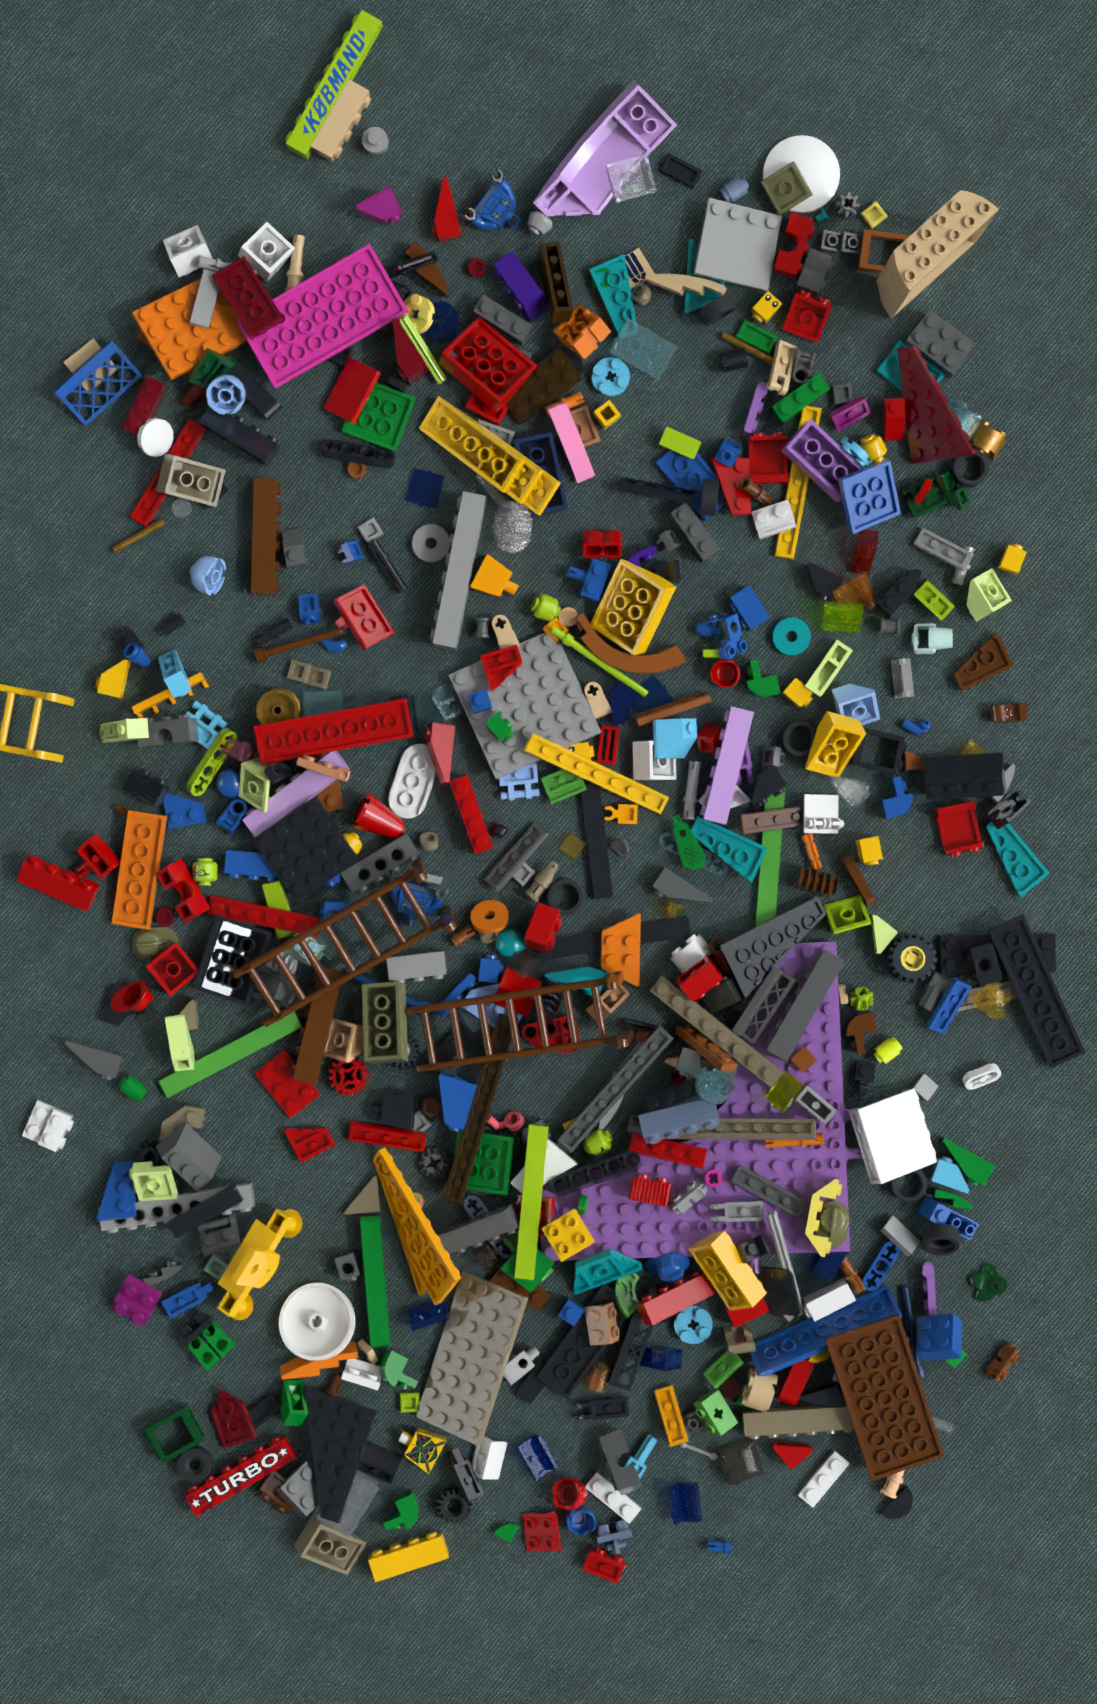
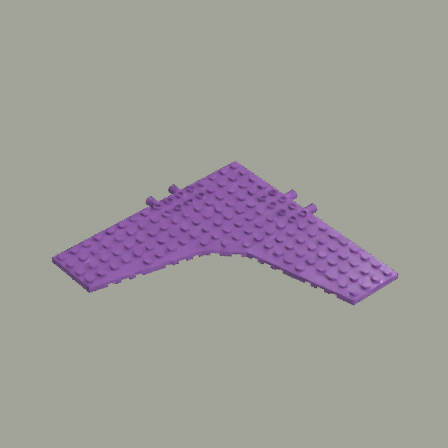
(656, 1230)

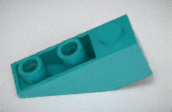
(576, 975)

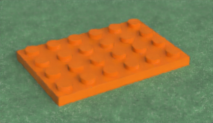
(178, 342)

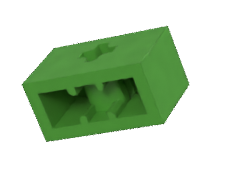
(715, 1413)

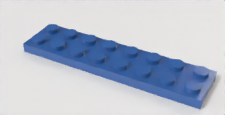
(809, 1336)

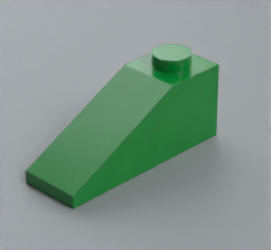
(971, 1164)

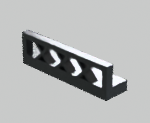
(204, 1211)
(623, 1348)

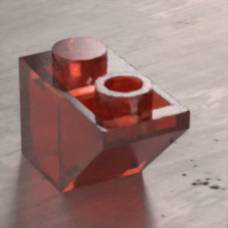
(864, 551)

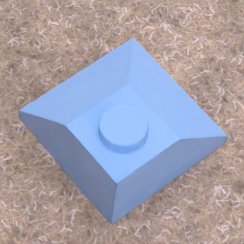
(856, 703)

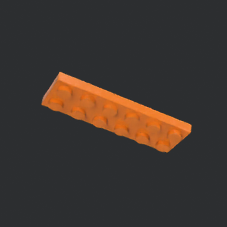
(137, 870)

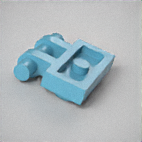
(206, 732)

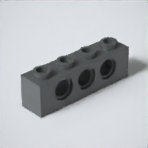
(352, 876)

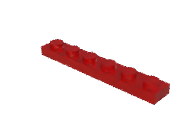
(261, 914)

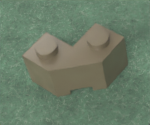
(192, 1114)

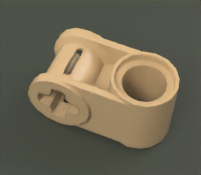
(505, 637)
(597, 703)

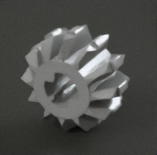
(289, 960)

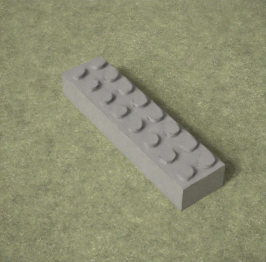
(459, 571)

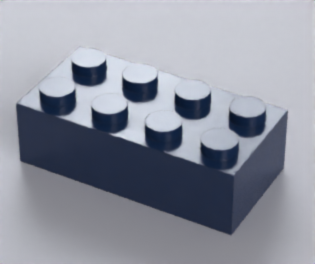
(542, 452)

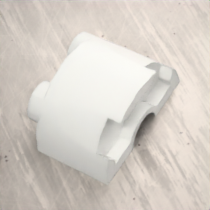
(691, 953)

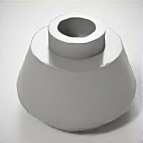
(539, 223)

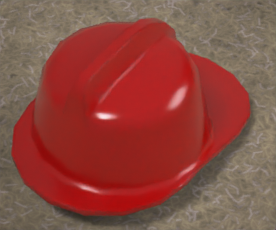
(131, 996)

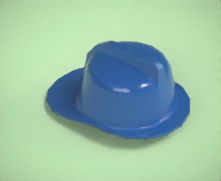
(669, 1266)

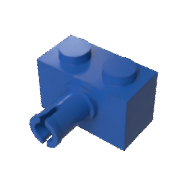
(593, 579)

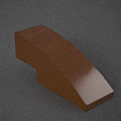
(429, 273)

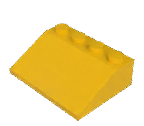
(632, 607)

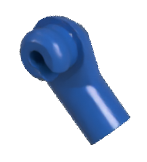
(334, 646)

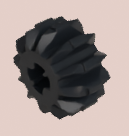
(147, 1148)

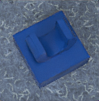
(352, 551)

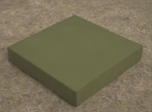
(786, 188)

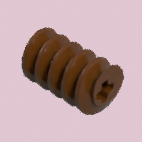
(817, 881)

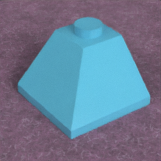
(673, 737)

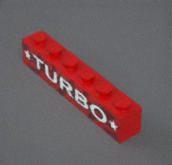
(241, 1475)

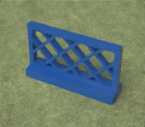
(83, 373)

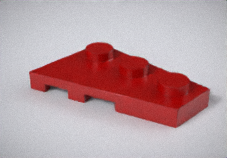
(730, 480)

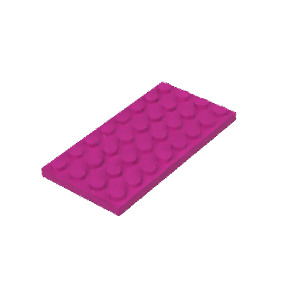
(327, 316)

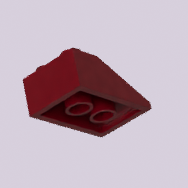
(408, 358)

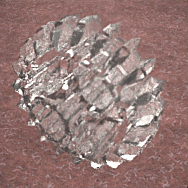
(512, 526)

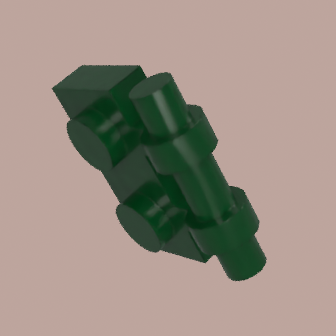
(934, 498)

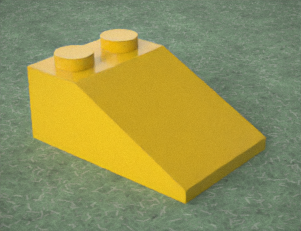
(834, 744)

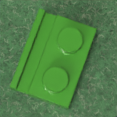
(563, 785)

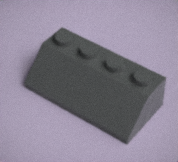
(480, 1228)

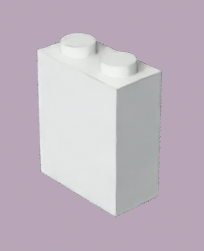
(828, 1299)

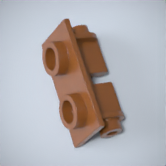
(1008, 1356)

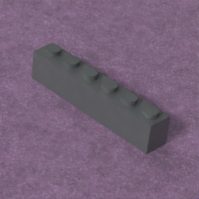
(805, 1005)

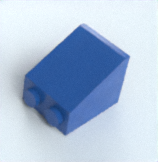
(456, 1099)

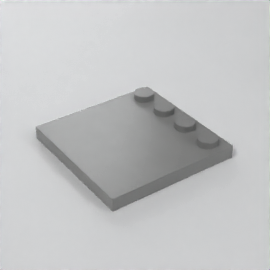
(737, 245)

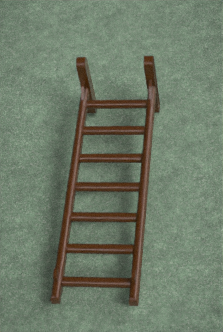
(417, 872)
(612, 982)

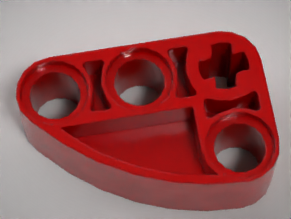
(558, 1036)

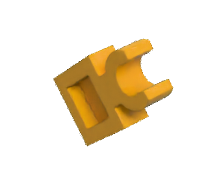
(626, 813)

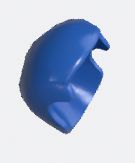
(229, 782)
(581, 1521)

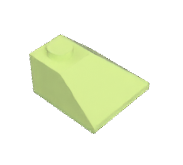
(986, 595)
(254, 784)

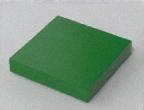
(542, 1266)

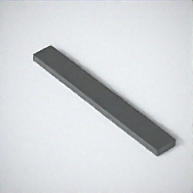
(615, 1089)

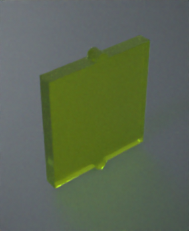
(784, 1092)

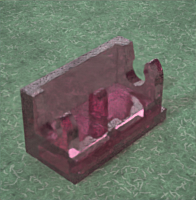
(242, 751)

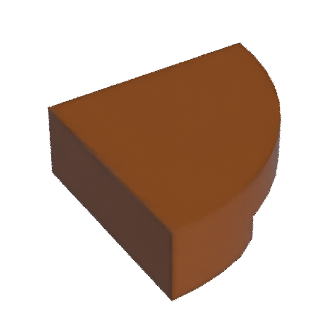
(912, 762)

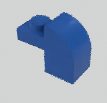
(900, 803)

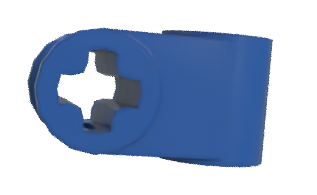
(232, 817)

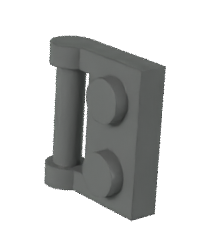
(221, 1239)

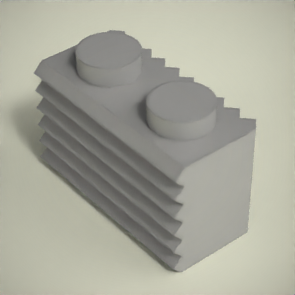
(816, 1104)

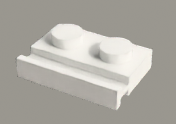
(774, 519)

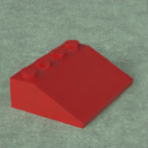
(487, 364)

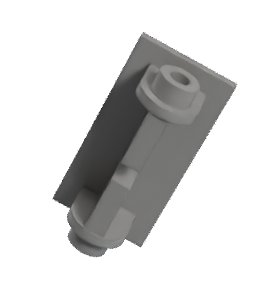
(902, 678)
(680, 1200)

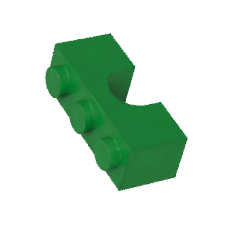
(800, 398)

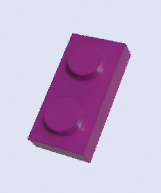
(850, 413)

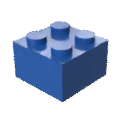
(939, 1337)

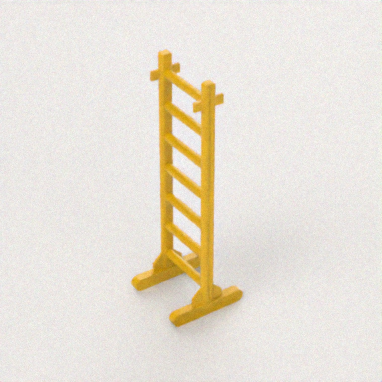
(39, 696)

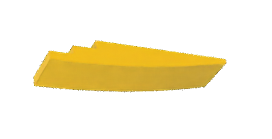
(489, 456)

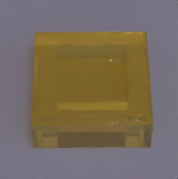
(572, 845)

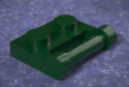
(207, 366)

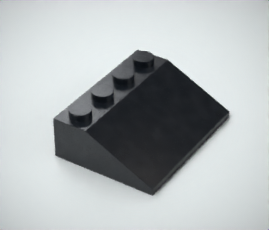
(228, 949)

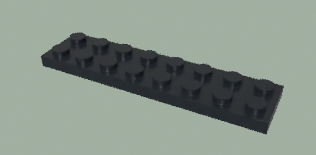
(1036, 991)

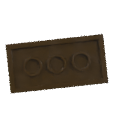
(545, 384)

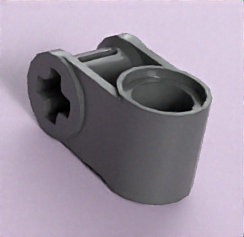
(802, 364)

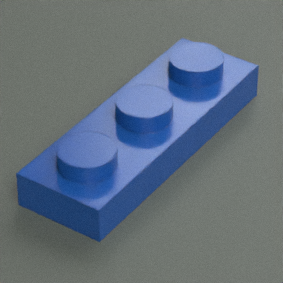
(949, 1005)

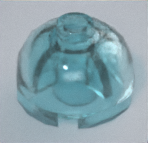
(713, 1086)

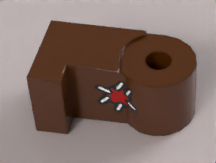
(1009, 712)

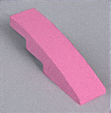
(571, 442)

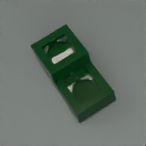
(956, 495)

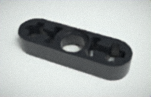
(279, 771)

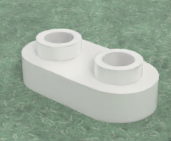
(981, 1076)

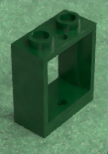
(192, 1425)

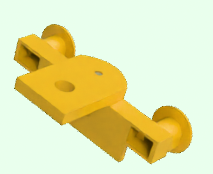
(255, 1261)

